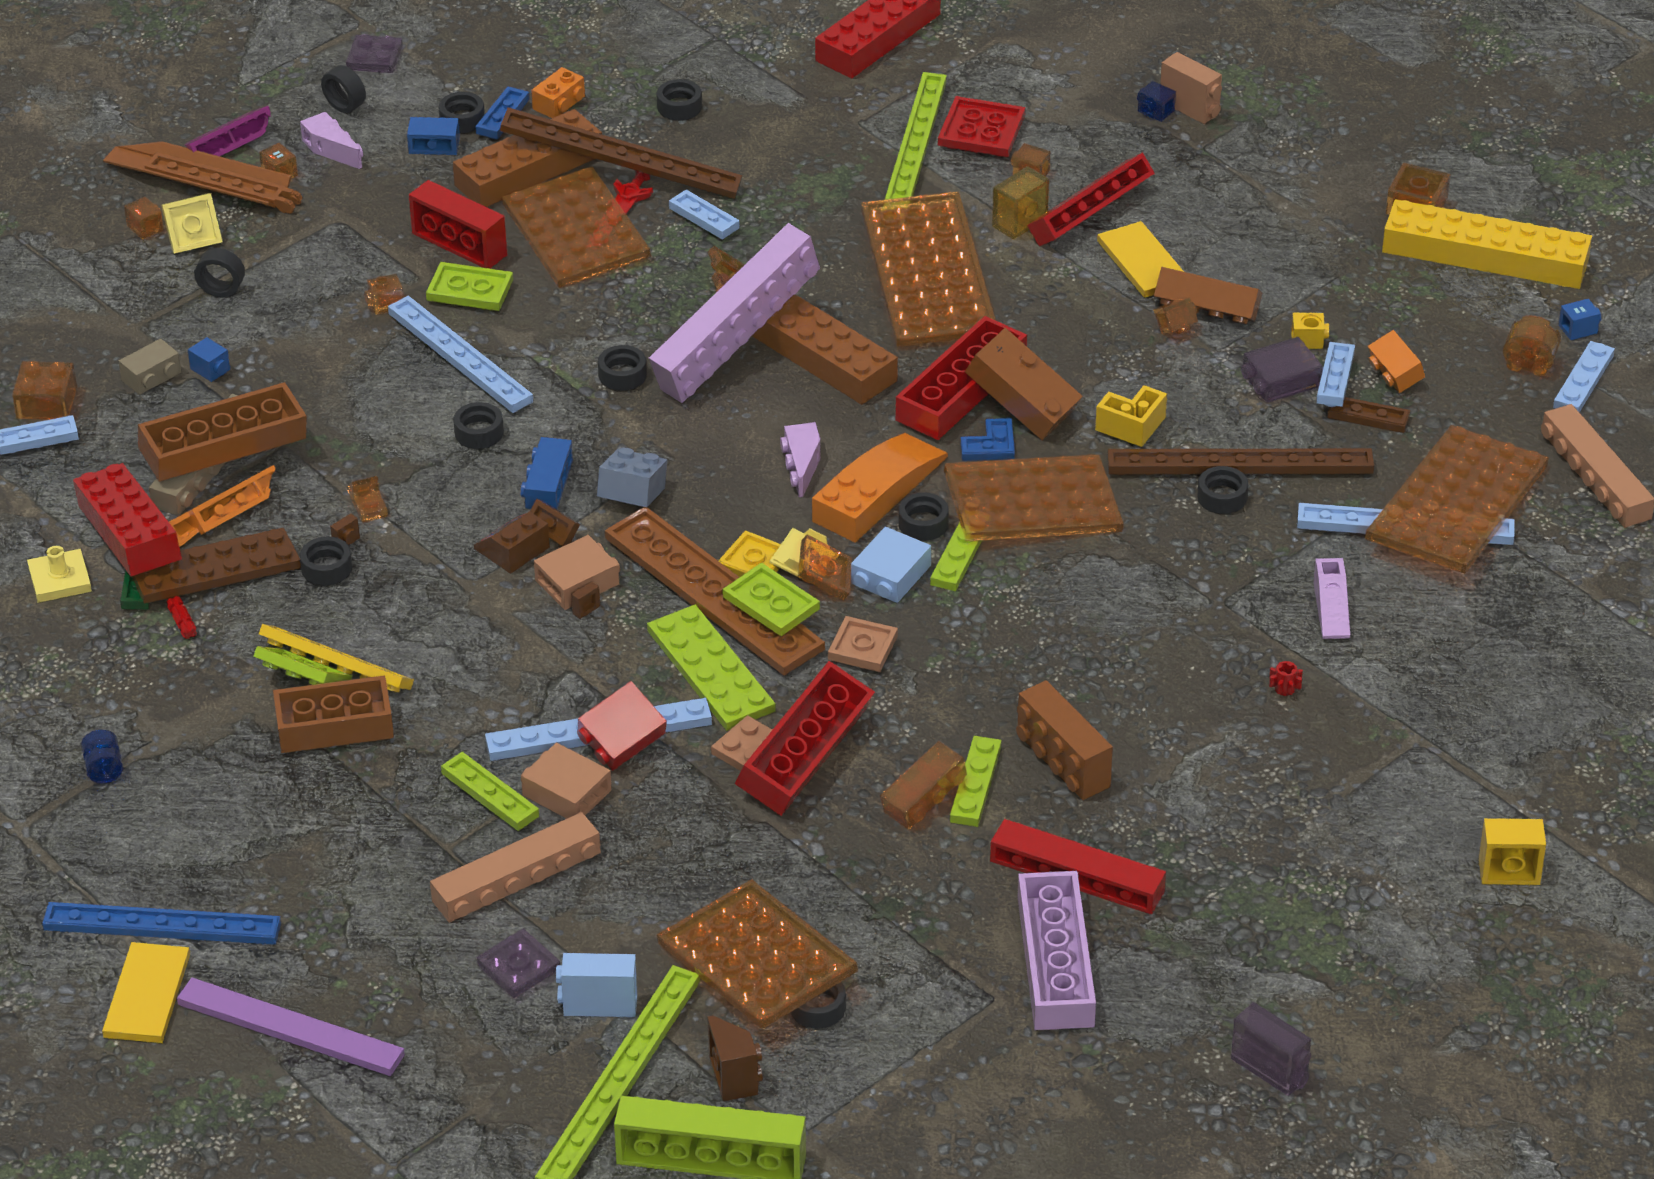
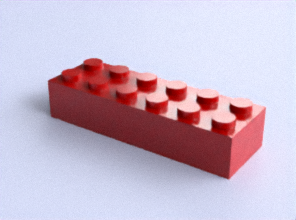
(872, 33)
(944, 390)
(127, 519)
(804, 738)

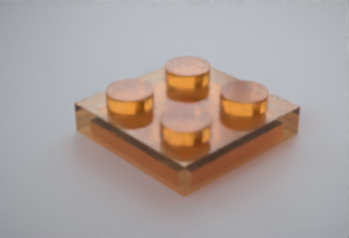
(825, 567)

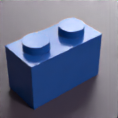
(433, 136)

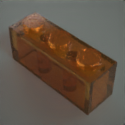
(923, 785)

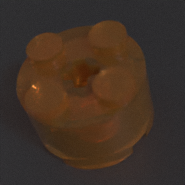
(1531, 345)

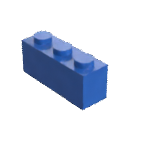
(548, 472)

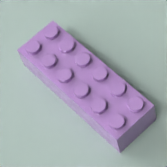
(1056, 950)

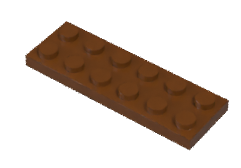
(220, 565)

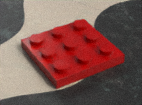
(981, 126)

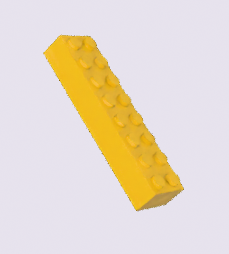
(1487, 243)

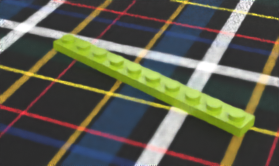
(917, 136)
(619, 1075)

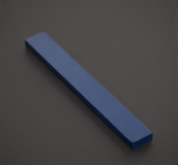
(161, 923)

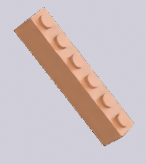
(1598, 465)
(515, 867)

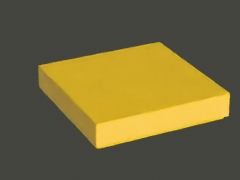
(749, 552)

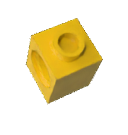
(1310, 329)

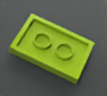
(469, 286)
(771, 599)
(299, 666)

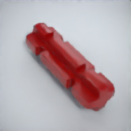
(181, 617)

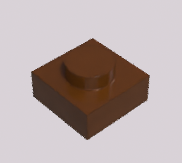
(346, 529)
(585, 600)

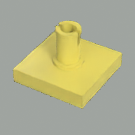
(191, 223)
(59, 574)

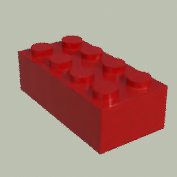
(458, 224)

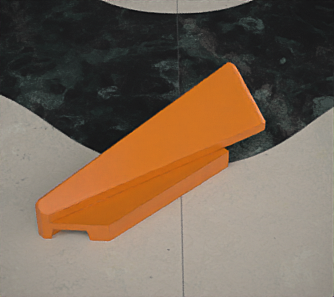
(223, 506)

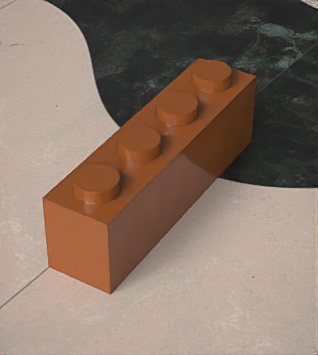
(1209, 295)

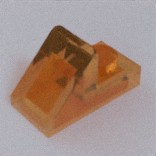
(724, 265)
(367, 499)

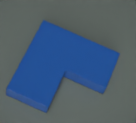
(996, 445)

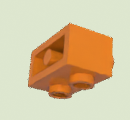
(558, 93)
(1395, 361)

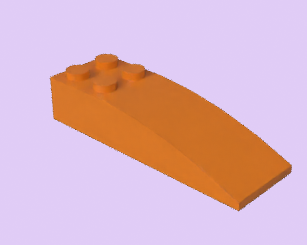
(874, 485)

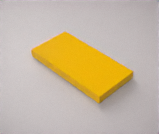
(1137, 255)
(146, 992)

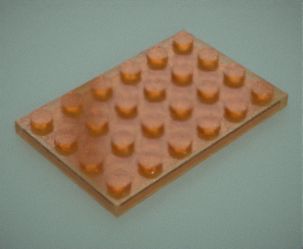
(576, 227)
(1033, 497)
(757, 953)

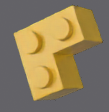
(1131, 419)

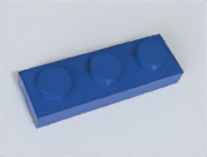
(491, 121)

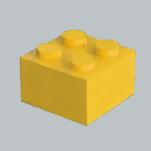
(1512, 851)

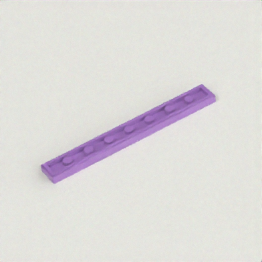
(291, 1026)

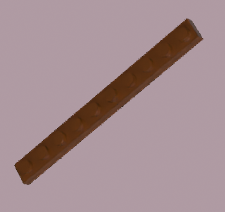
(621, 153)
(1245, 460)

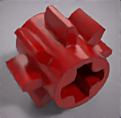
(1285, 678)

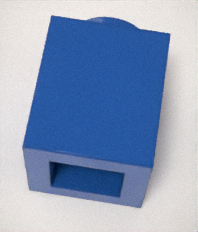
(1579, 319)
(209, 359)

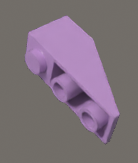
(329, 140)
(803, 453)
(1332, 598)

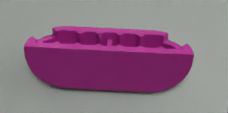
(232, 134)

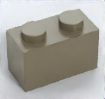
(150, 366)

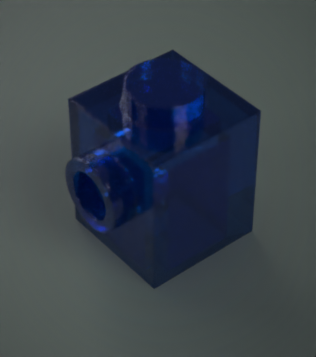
(1156, 101)

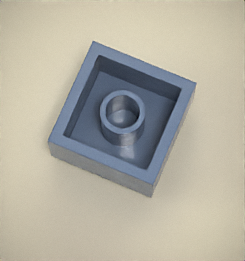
(632, 477)

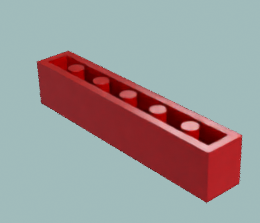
(1090, 199)
(1098, 871)

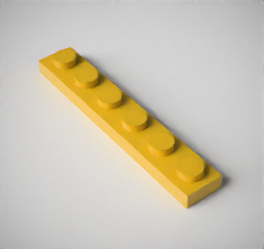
(325, 655)

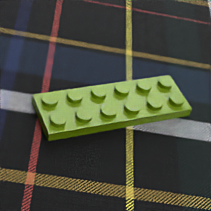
(711, 666)

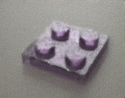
(374, 53)
(518, 963)

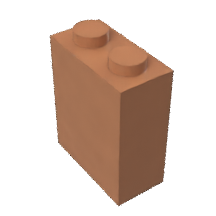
(1195, 85)
(573, 567)
(566, 782)

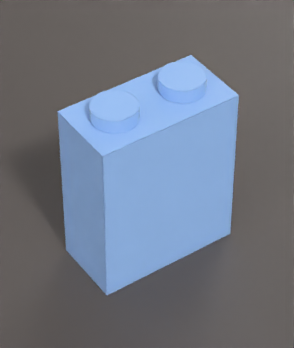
(891, 564)
(597, 984)

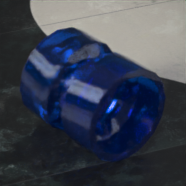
(102, 756)

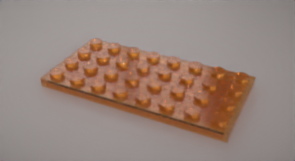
(926, 267)
(1457, 498)

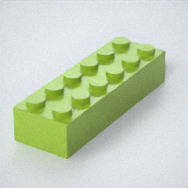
(709, 1139)

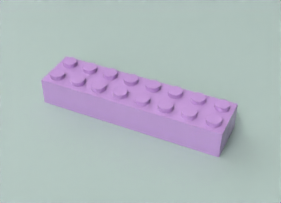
(734, 313)

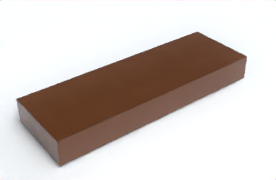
(1371, 414)

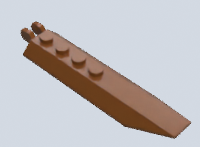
(208, 173)

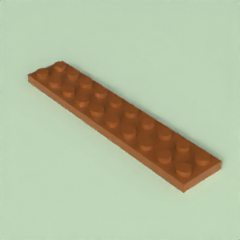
(701, 582)

